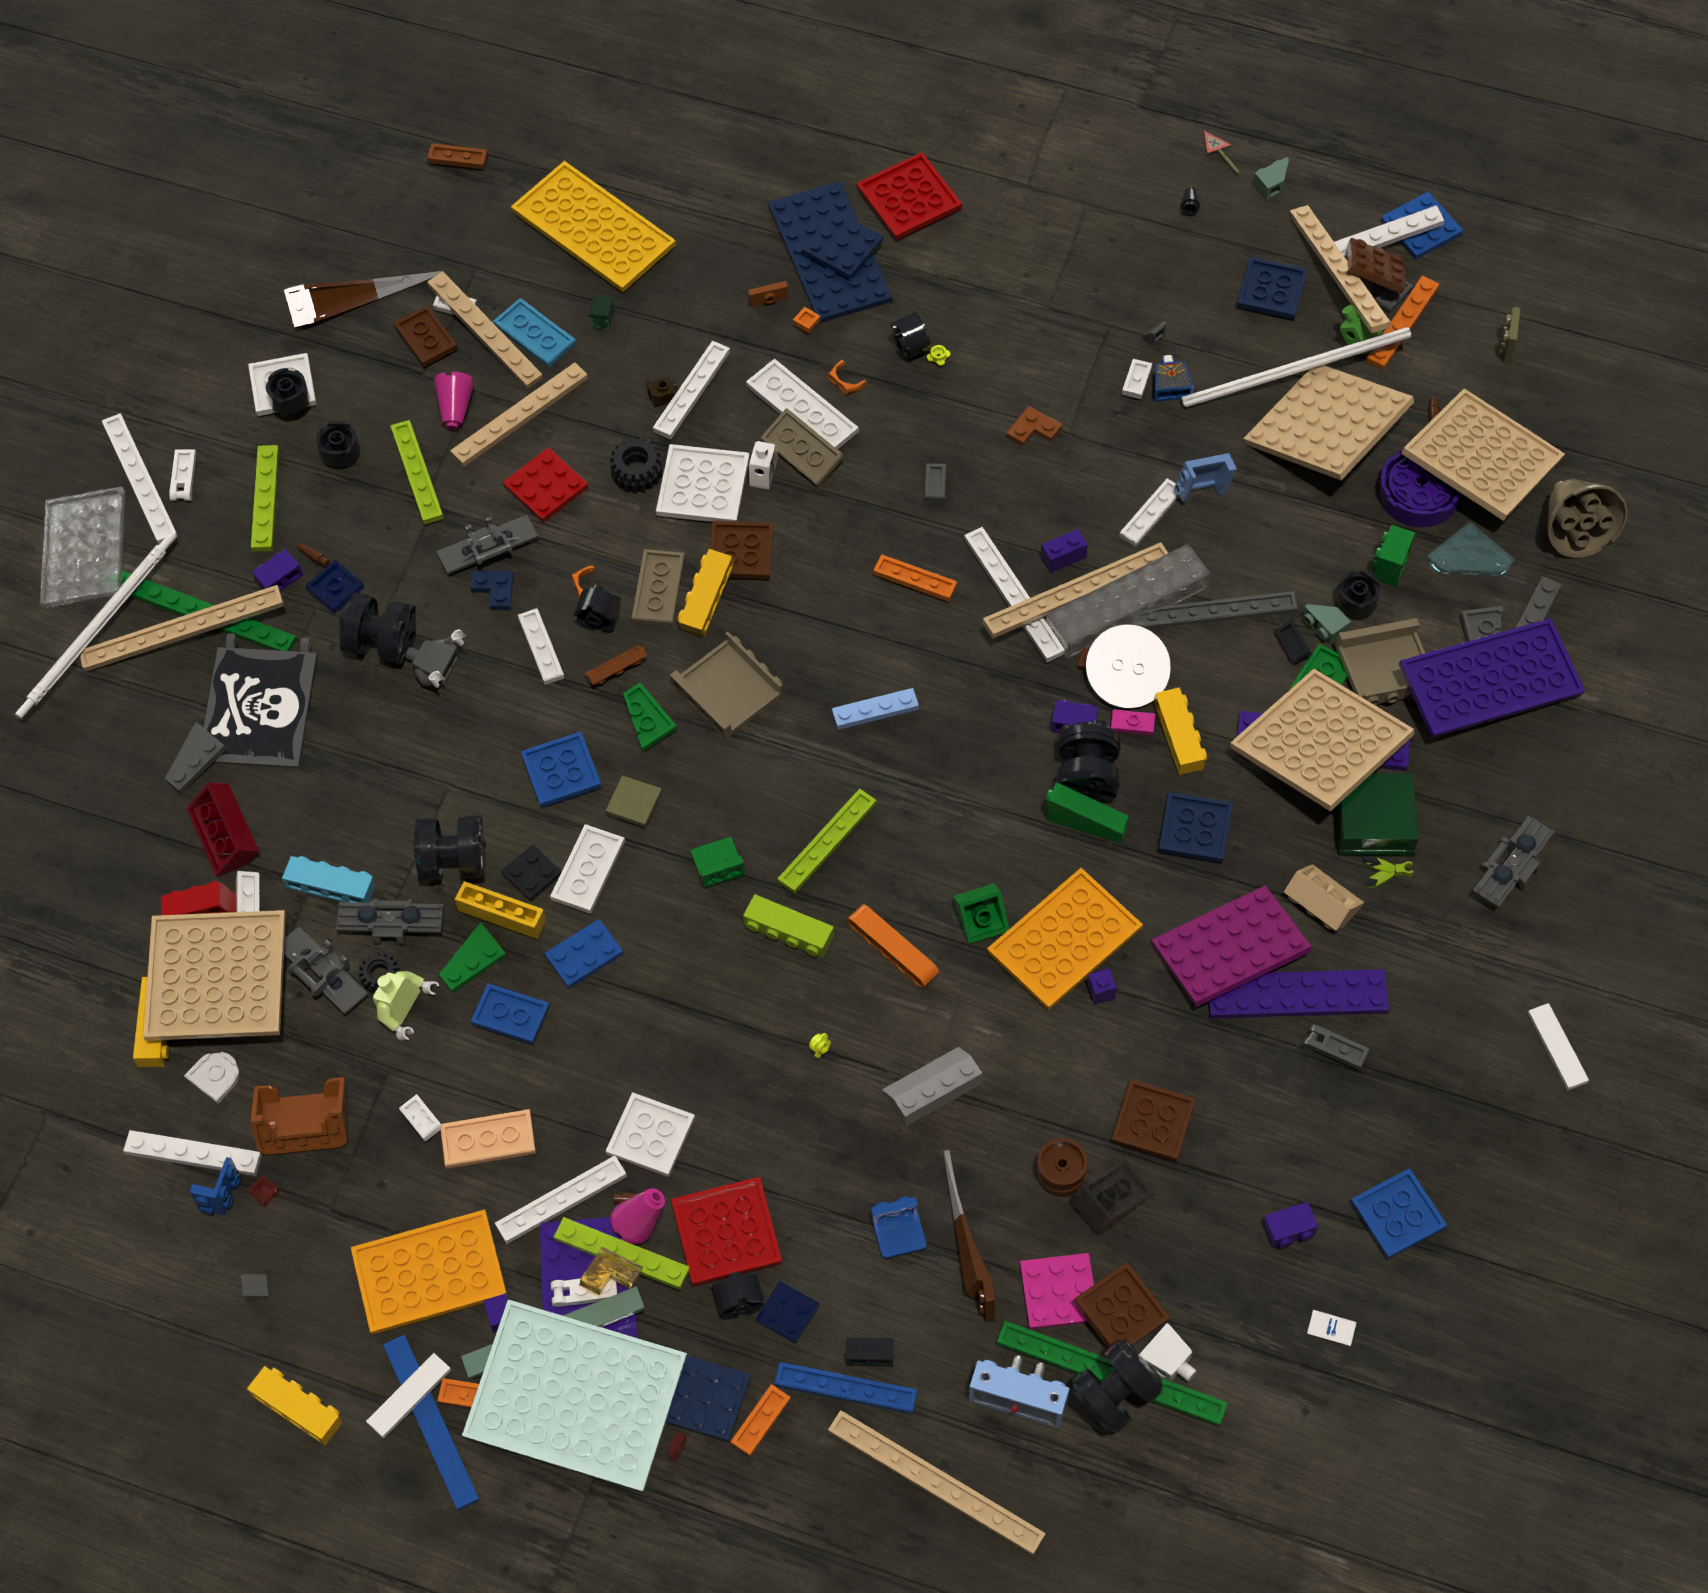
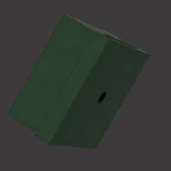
(1379, 818)

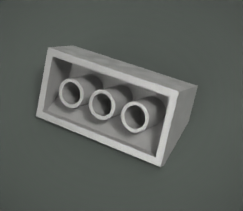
(933, 1085)

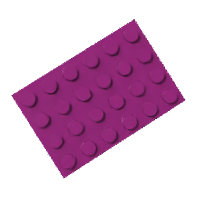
(1231, 945)

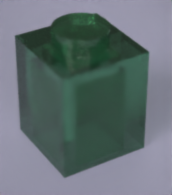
(601, 312)

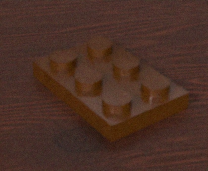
(425, 336)

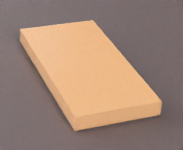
(488, 1139)

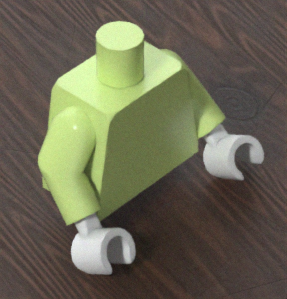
(396, 997)

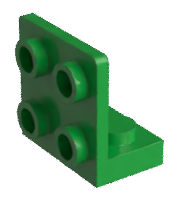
(718, 862)

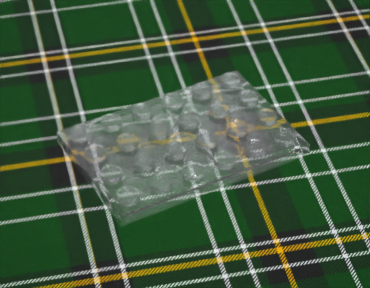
(82, 547)

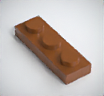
(457, 156)
(616, 665)

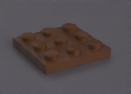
(1376, 265)
(748, 545)
(1153, 1120)
(1121, 1307)

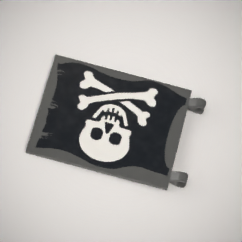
(260, 703)

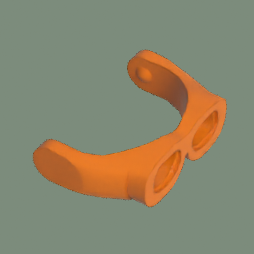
(844, 387)
(578, 575)

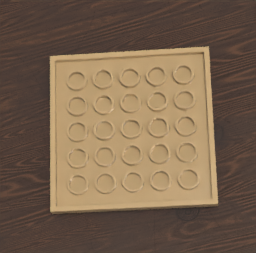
(1328, 421)
(1483, 454)
(1322, 739)
(215, 975)

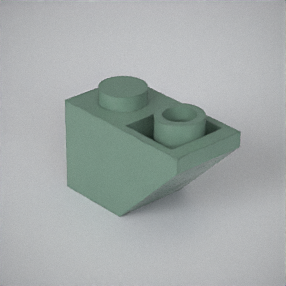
(1271, 180)
(1326, 621)

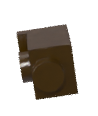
(661, 391)

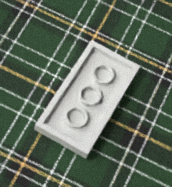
(587, 869)

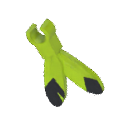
(1386, 870)

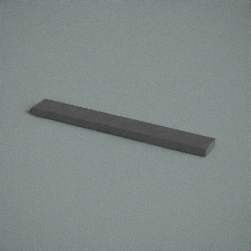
(1221, 610)

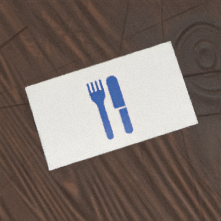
(1331, 1327)

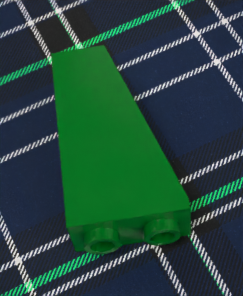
(1085, 814)

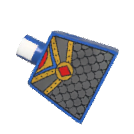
(1171, 380)

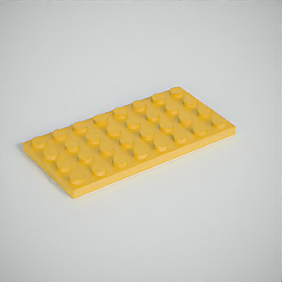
(593, 226)

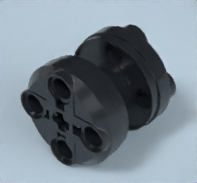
(392, 631)
(1089, 759)
(433, 849)
(1129, 1375)

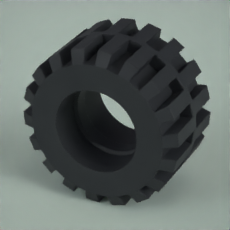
(636, 478)

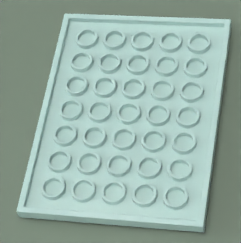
(575, 1395)

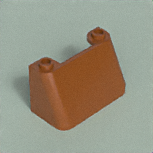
(299, 1121)

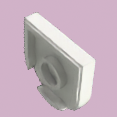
(214, 1075)

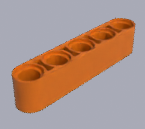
(893, 946)

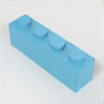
(328, 881)

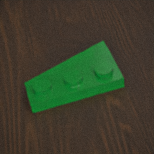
(647, 716)
(472, 959)

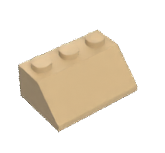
(1323, 897)

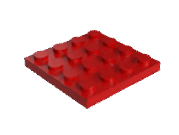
(909, 196)
(726, 1231)

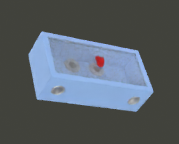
(1019, 1393)

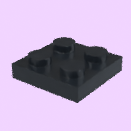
(531, 873)

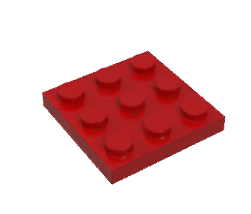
(545, 485)

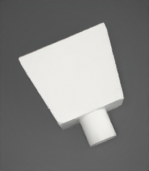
(1169, 1355)

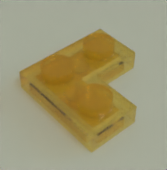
(609, 1266)

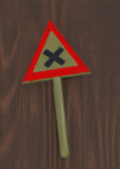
(1215, 144)

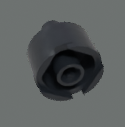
(911, 335)
(287, 391)
(338, 444)
(1358, 594)
(597, 609)
(738, 1295)

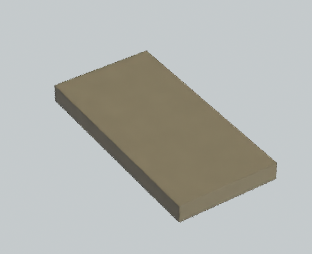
(803, 447)
(658, 587)

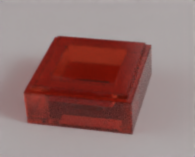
(263, 1190)
(676, 1447)

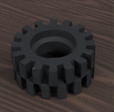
(372, 963)

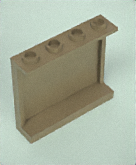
(1373, 659)
(728, 686)

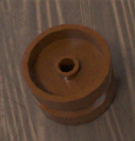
(1061, 1167)

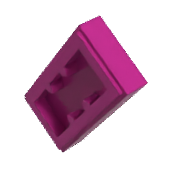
(1133, 722)

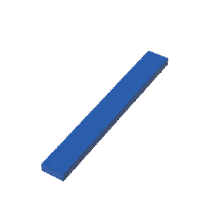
(434, 1429)

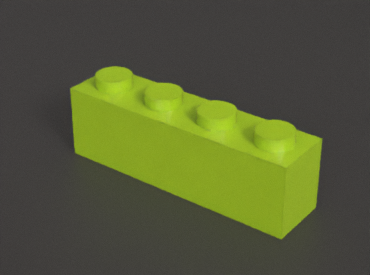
(788, 926)

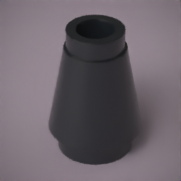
(1190, 202)

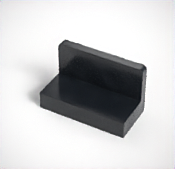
(870, 1352)

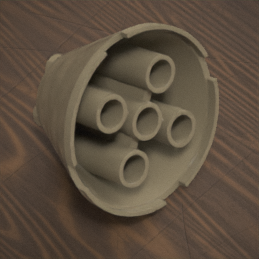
(1584, 517)

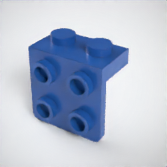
(219, 1198)
(898, 1227)

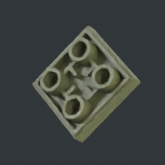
(1510, 334)
(633, 801)

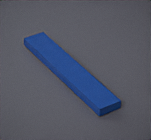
(846, 1388)

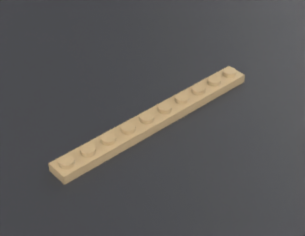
(1338, 268)
(1061, 595)
(181, 628)
(937, 1483)

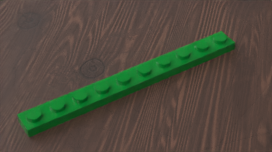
(183, 604)
(1077, 1360)

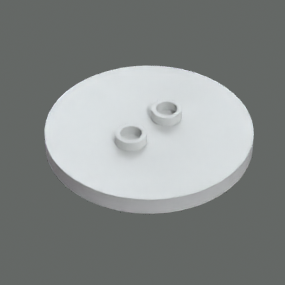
(1127, 666)

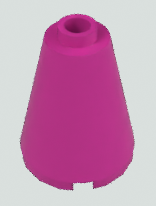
(453, 397)
(638, 1216)

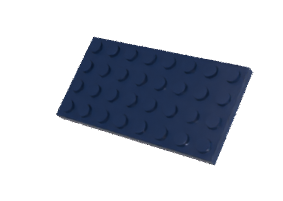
(828, 292)

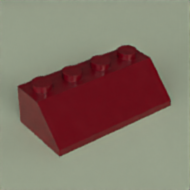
(222, 828)

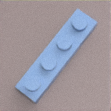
(875, 709)

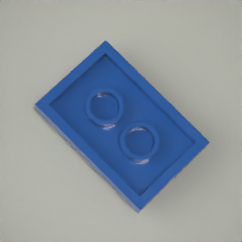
(583, 954)
(510, 1014)

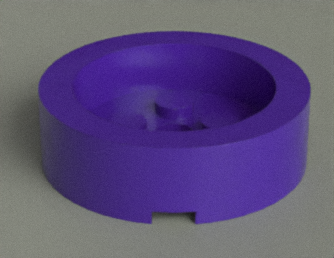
(1408, 500)

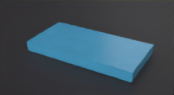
(534, 332)

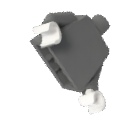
(436, 659)

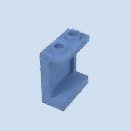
(1206, 472)

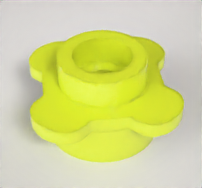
(938, 355)
(820, 1044)

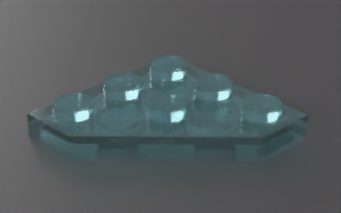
(1470, 553)

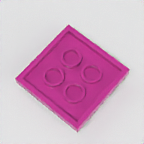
(1051, 1288)

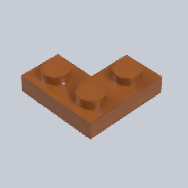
(1033, 422)

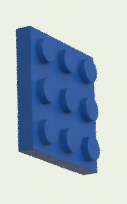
(1429, 240)
(561, 769)
(1398, 1213)

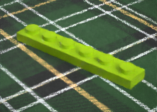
(417, 472)
(265, 498)
(826, 841)
(591, 1241)

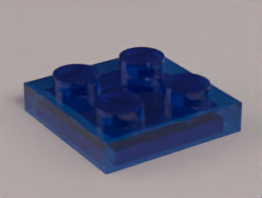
(334, 586)
(787, 1312)

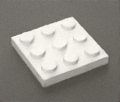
(261, 371)
(650, 1134)

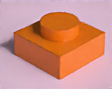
(806, 320)

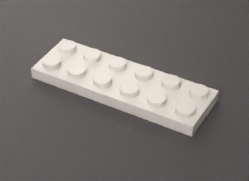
(784, 390)

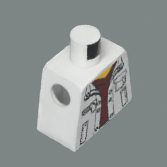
(765, 458)

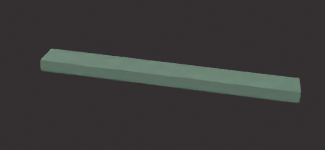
(597, 1314)

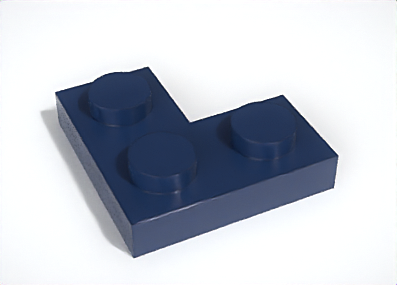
(496, 583)

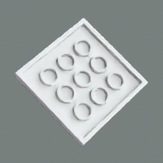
(702, 484)

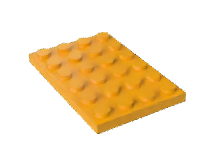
(1064, 938)
(428, 1272)

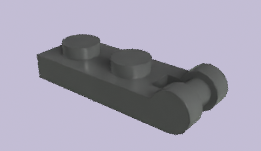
(1336, 1047)

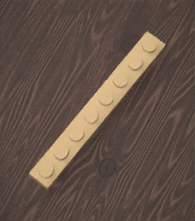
(485, 330)
(519, 414)

